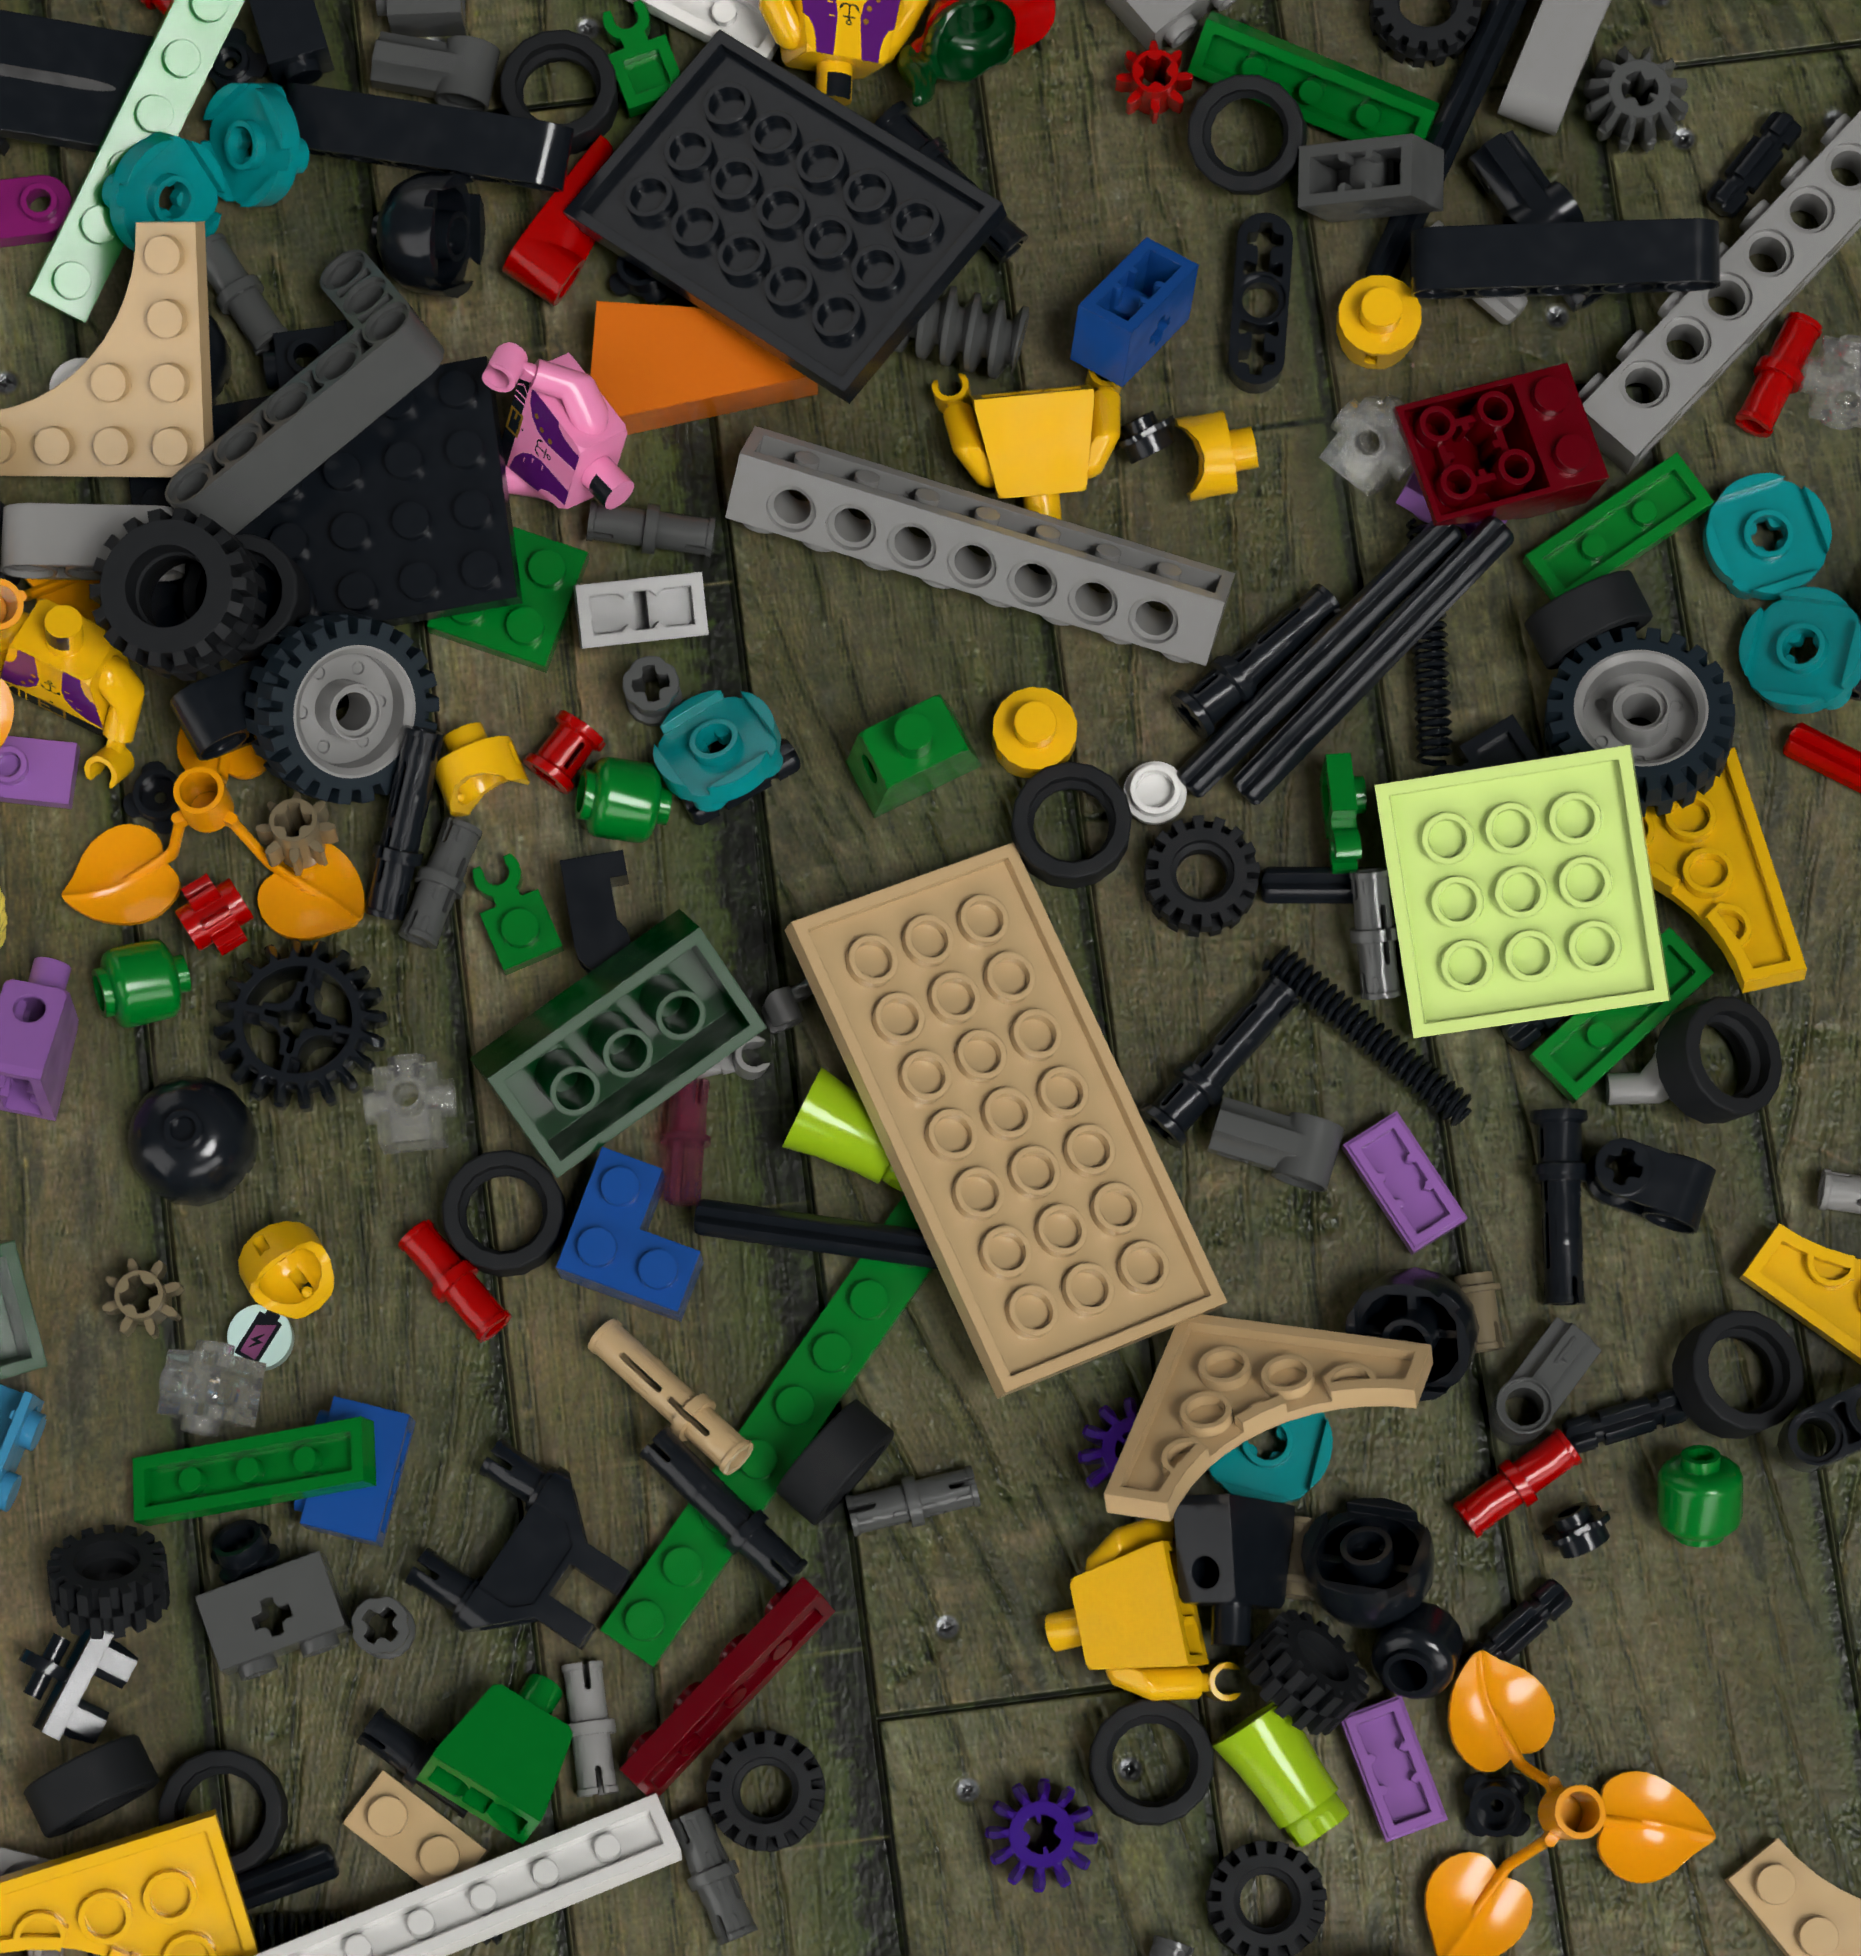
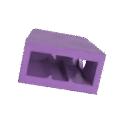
(36, 1039)

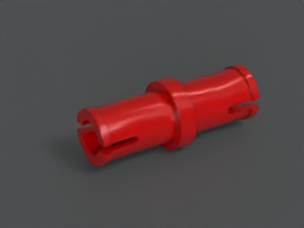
(1778, 374)
(454, 1281)
(1517, 1483)

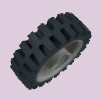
(1651, 681)
(300, 699)

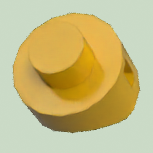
(1378, 321)
(1219, 453)
(1033, 731)
(475, 767)
(282, 1261)

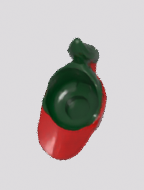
(969, 39)

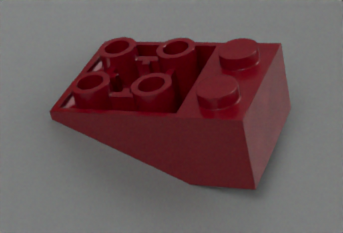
(1503, 448)

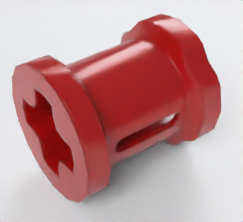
(564, 752)

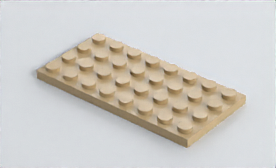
(1005, 1118)

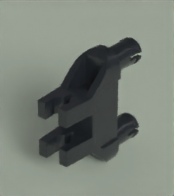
(531, 1564)

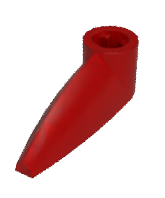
(552, 246)

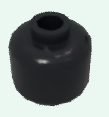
(1418, 1652)

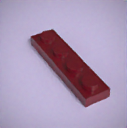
(742, 1672)

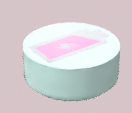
(261, 1336)

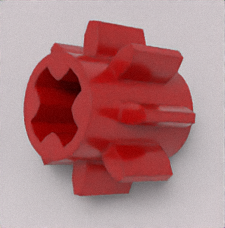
(1154, 98)
(214, 914)

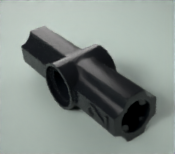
(1525, 192)

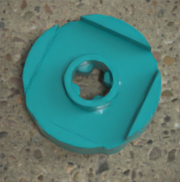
(262, 116)
(145, 171)
(1782, 505)
(1821, 681)
(725, 775)
(1286, 1474)

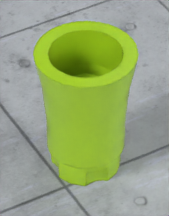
(838, 1130)
(1283, 1774)

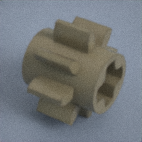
(280, 833)
(127, 1291)

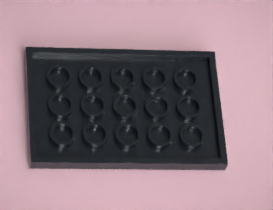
(785, 215)
(396, 520)

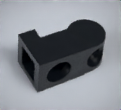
(592, 906)

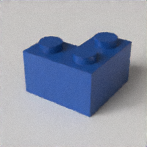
(611, 1243)

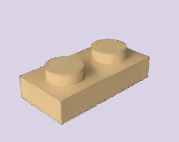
(412, 1832)

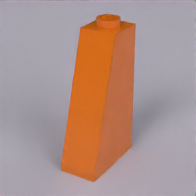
(683, 366)

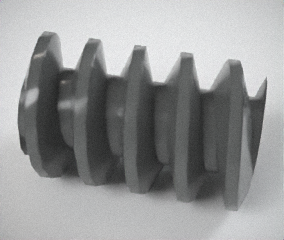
(971, 332)

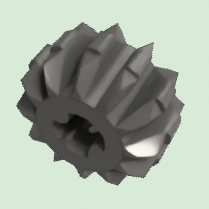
(1646, 83)

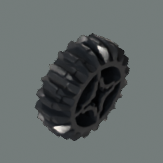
(272, 1015)

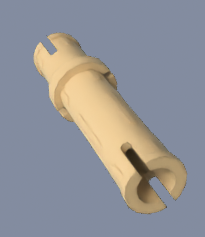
(722, 1443)

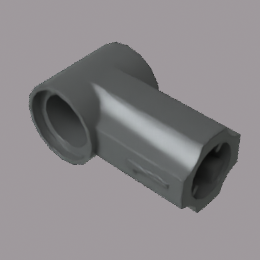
(451, 72)
(1294, 1147)
(1544, 1380)

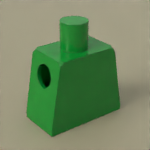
(910, 755)
(504, 1757)

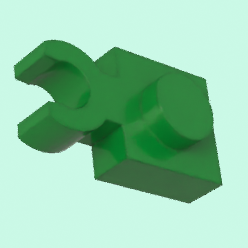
(643, 66)
(1341, 800)
(518, 923)

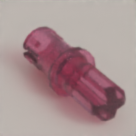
(686, 1144)

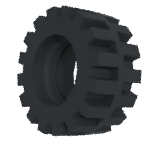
(1422, 42)

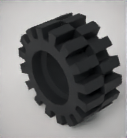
(1201, 838)
(108, 1581)
(1306, 1672)
(736, 1762)
(1294, 1871)

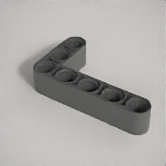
(317, 408)

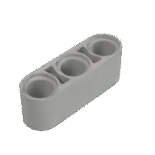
(1552, 62)
(65, 539)

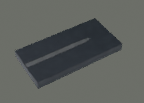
(63, 79)

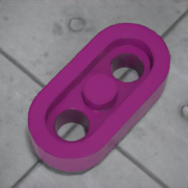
(22, 225)

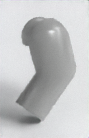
(1636, 1087)

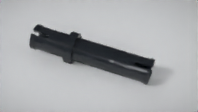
(401, 837)
(724, 1509)

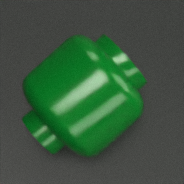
(622, 800)
(140, 983)
(1700, 1496)

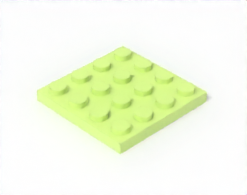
(1522, 892)

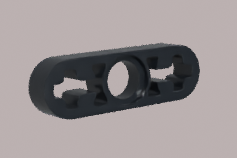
(1279, 262)

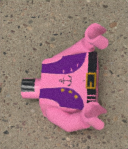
(560, 431)

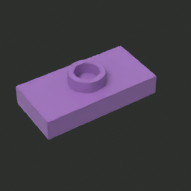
(38, 772)
(1404, 1183)
(1393, 1769)

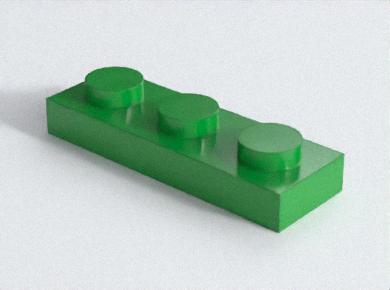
(1620, 528)
(1596, 1041)

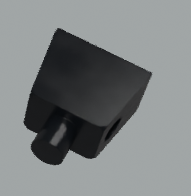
(1232, 1559)

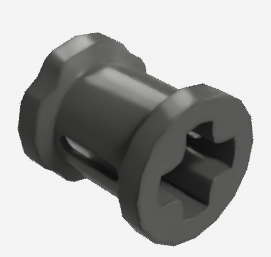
(644, 671)
(402, 1623)

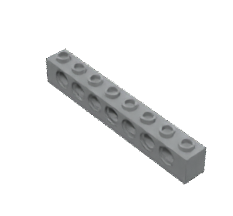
(1631, 429)
(1009, 534)

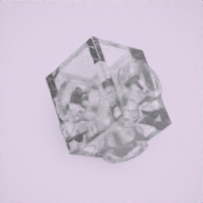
(1835, 382)
(1353, 448)
(413, 1126)
(210, 1388)

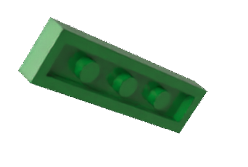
(1326, 90)
(254, 1471)

